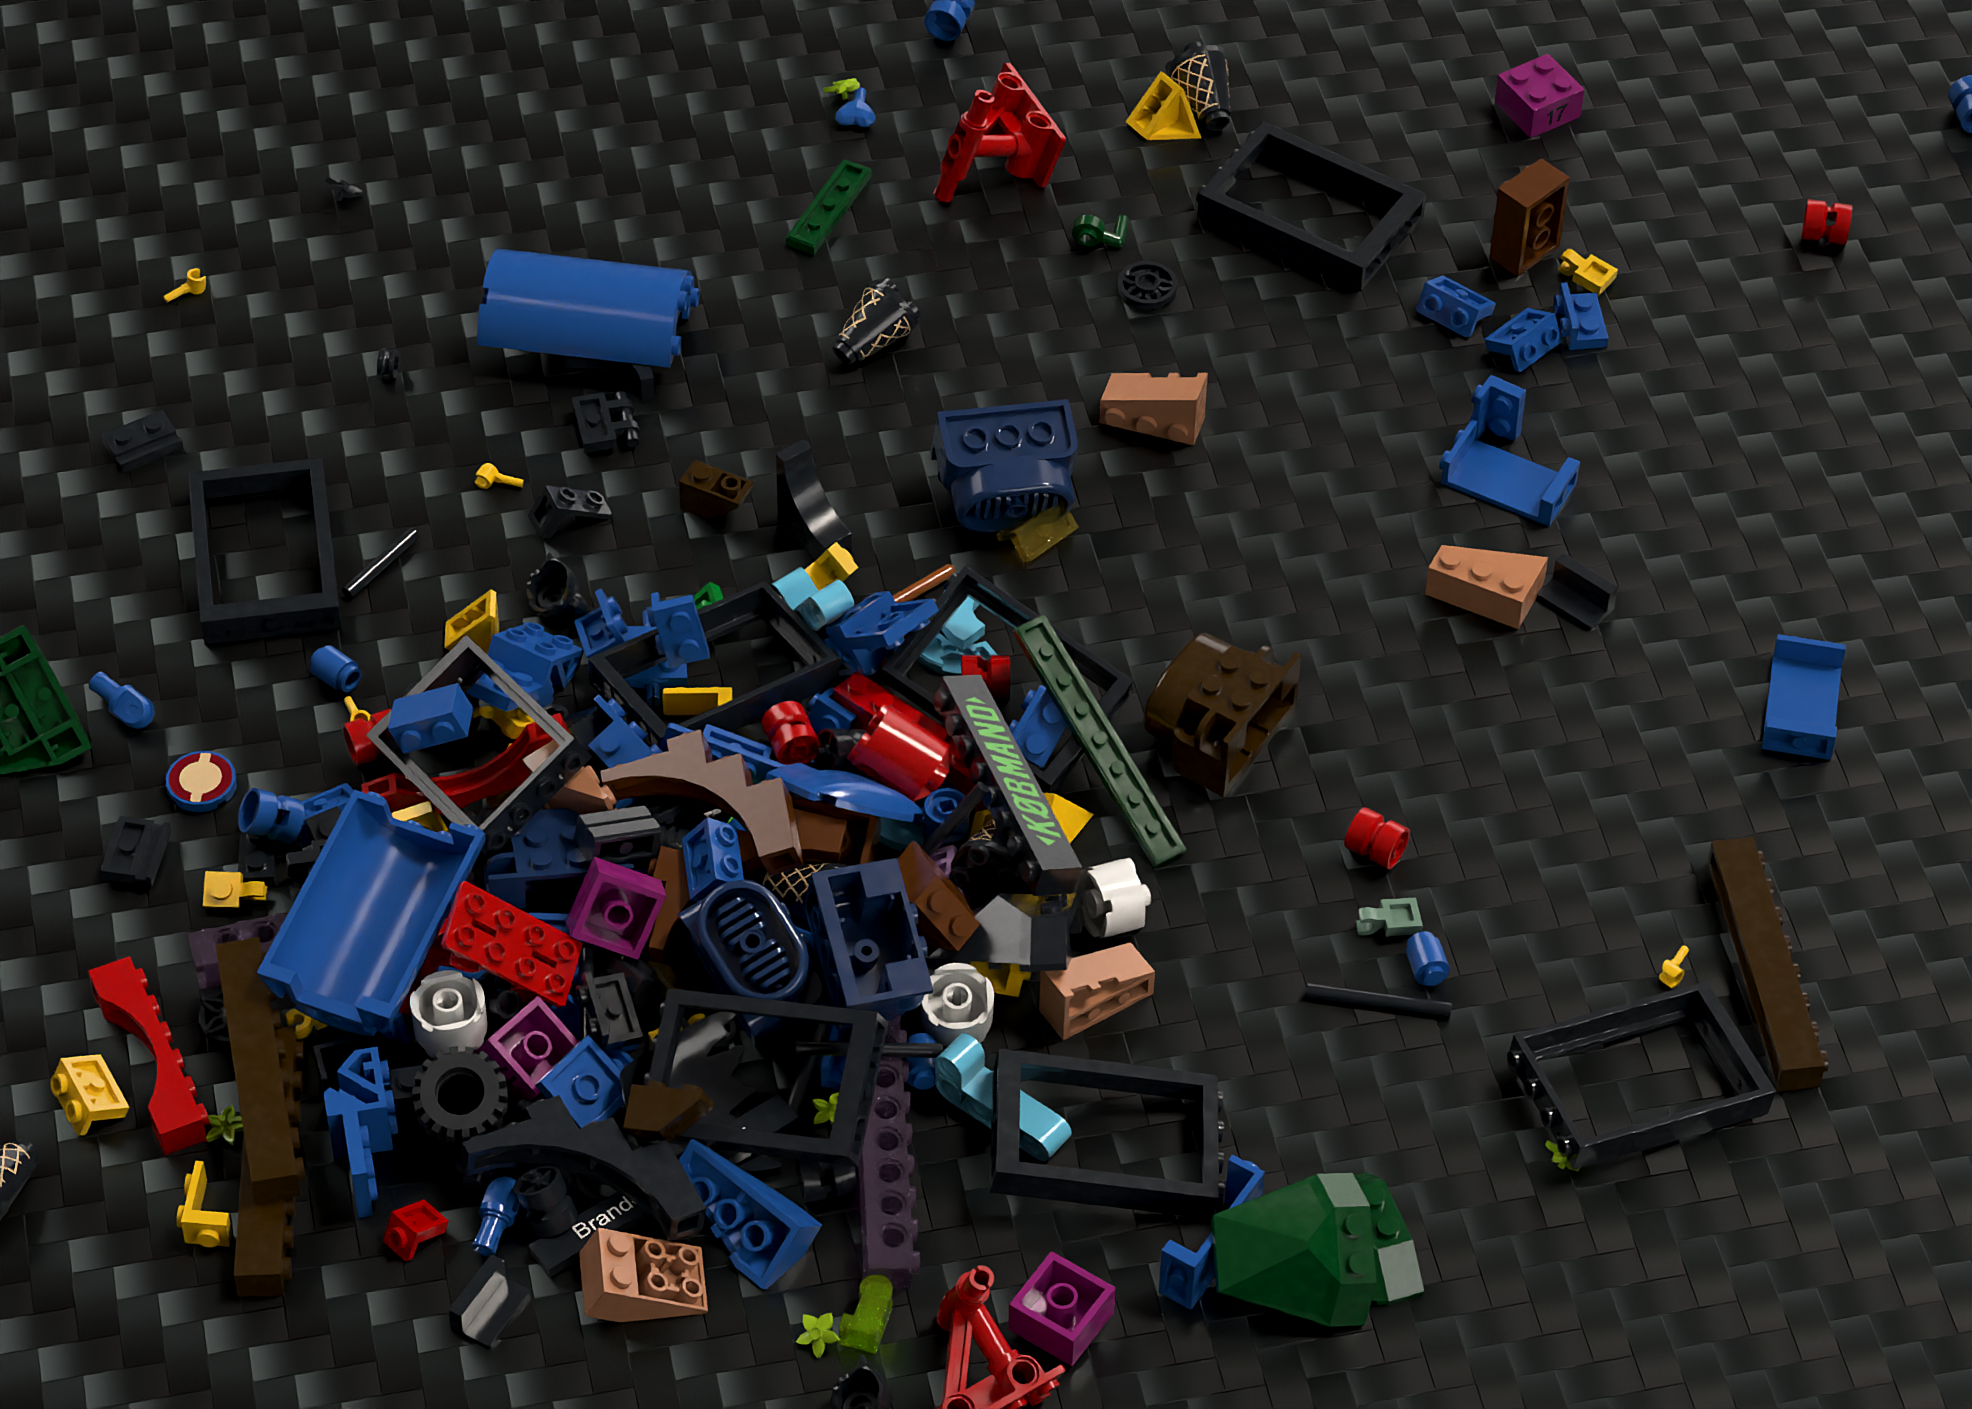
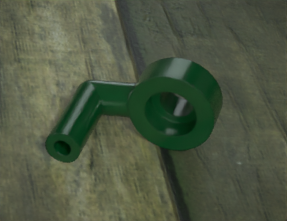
(1091, 231)

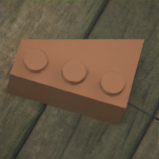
(1156, 406)
(1487, 582)
(1094, 988)

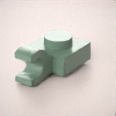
(1396, 916)

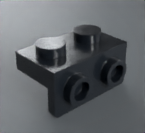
(609, 1011)

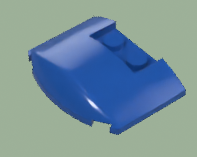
(847, 792)

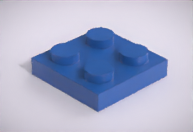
(585, 1082)

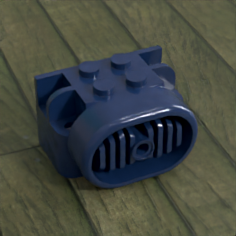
(1005, 461)
(540, 865)
(867, 940)
(752, 951)

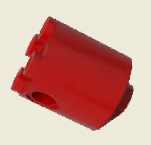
(901, 754)

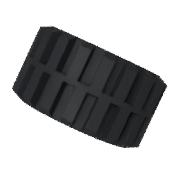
(453, 1067)

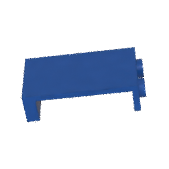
(1507, 478)
(1803, 697)
(1188, 1274)

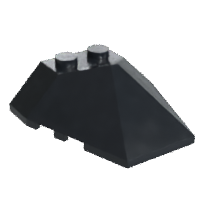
(1020, 932)

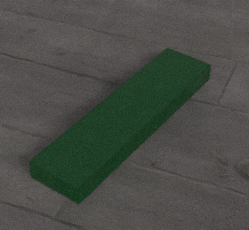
(828, 207)

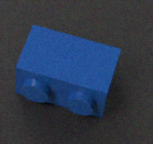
(430, 718)

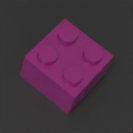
(1539, 95)
(616, 908)
(528, 1048)
(1061, 1308)

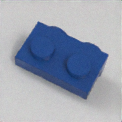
(601, 627)
(679, 629)

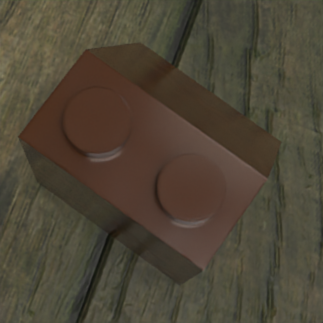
(941, 908)

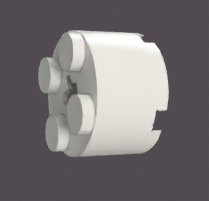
(1112, 898)
(959, 986)
(448, 1012)

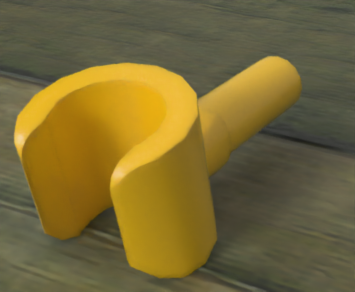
(194, 285)
(488, 474)
(355, 713)
(1672, 973)

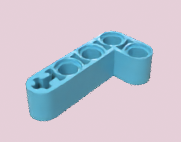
(814, 606)
(968, 1085)

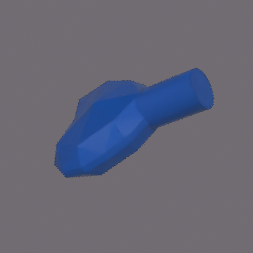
(856, 111)

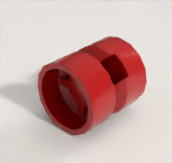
(1815, 225)
(993, 671)
(790, 733)
(359, 745)
(1373, 836)

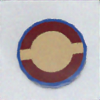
(201, 781)

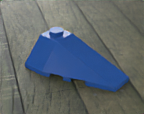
(753, 1220)

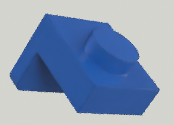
(828, 713)

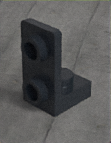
(558, 501)

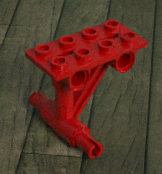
(998, 125)
(506, 942)
(1013, 1377)

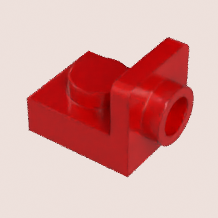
(411, 1226)

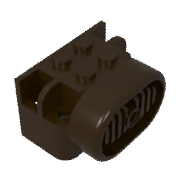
(1220, 708)

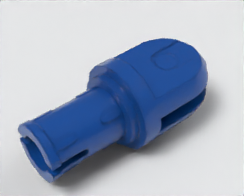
(123, 701)
(497, 1212)

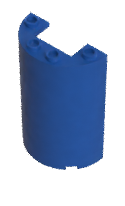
(584, 307)
(368, 915)

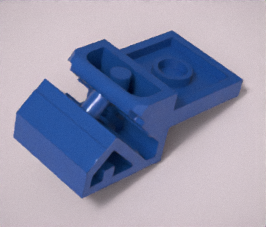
(873, 629)
(533, 661)
(362, 1120)

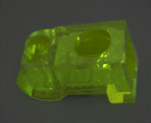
(871, 1316)

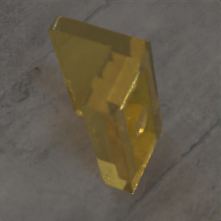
(1040, 531)

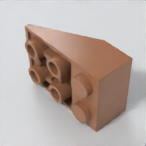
(580, 793)
(640, 1277)

